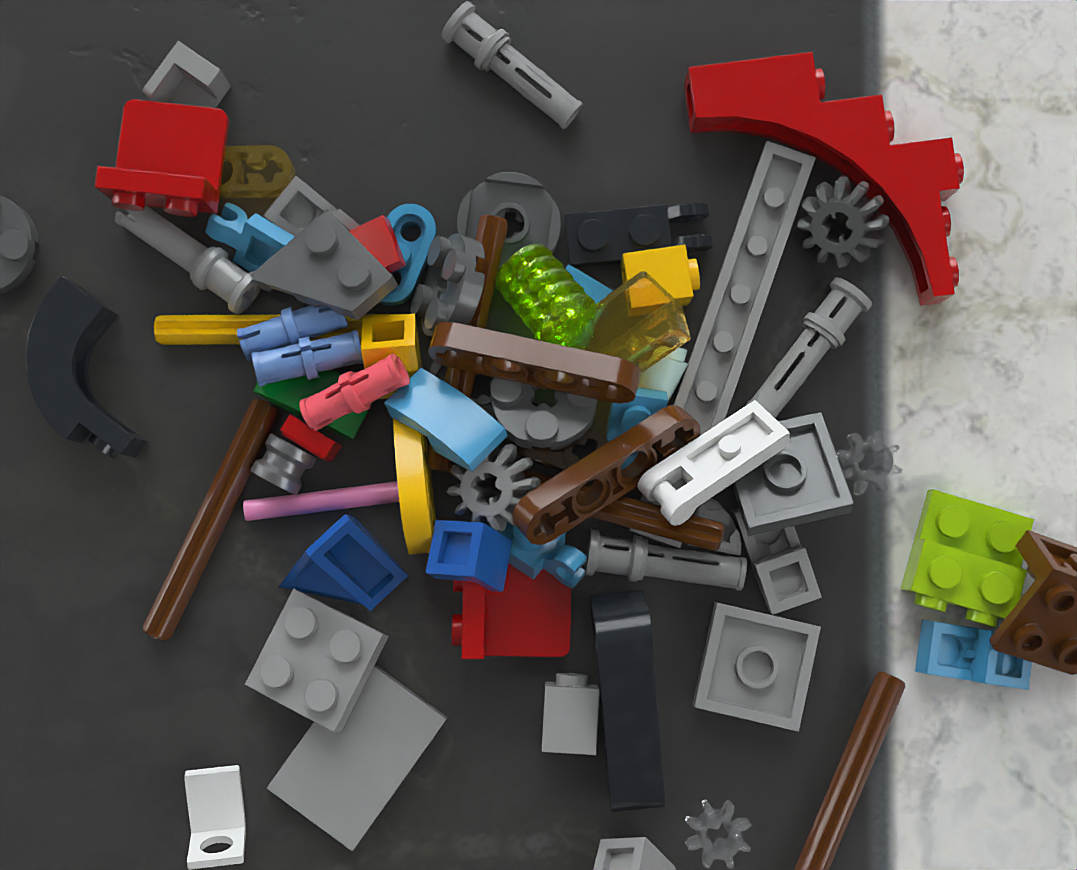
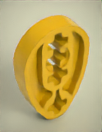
(414, 488)

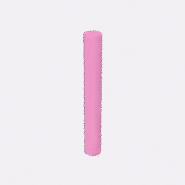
(321, 501)

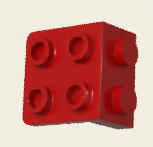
(167, 158)
(522, 620)

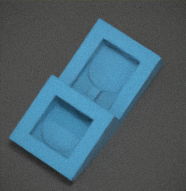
(448, 418)
(968, 655)

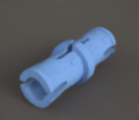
(288, 328)
(307, 358)

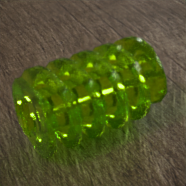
(547, 297)

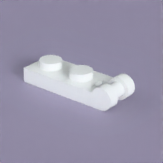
(714, 461)

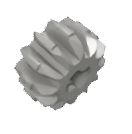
(477, 493)

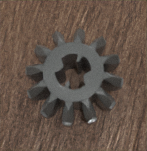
(861, 223)

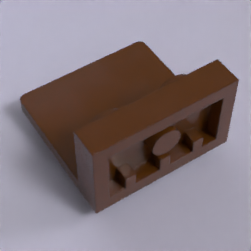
(1045, 618)

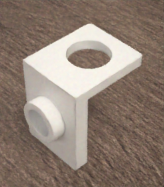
(215, 815)

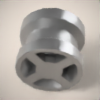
(283, 464)

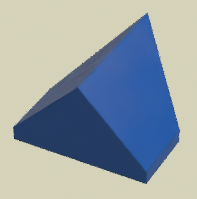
(346, 566)

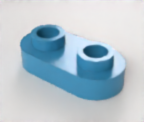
(413, 252)

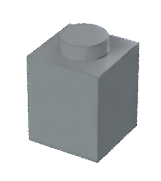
(570, 715)

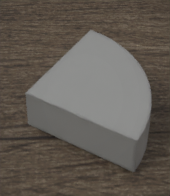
(715, 511)

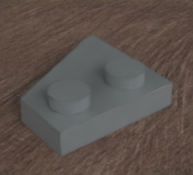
(327, 269)

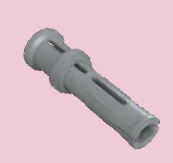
(488, 54)
(206, 266)
(819, 326)
(639, 559)

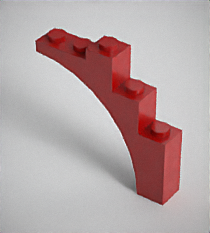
(853, 135)

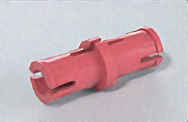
(354, 392)

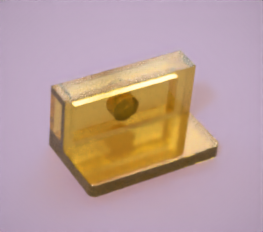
(639, 323)

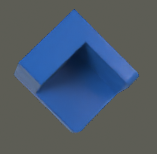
(469, 553)

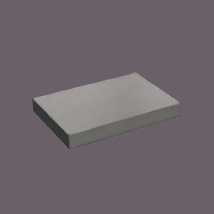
(352, 774)

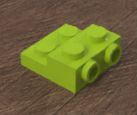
(966, 558)

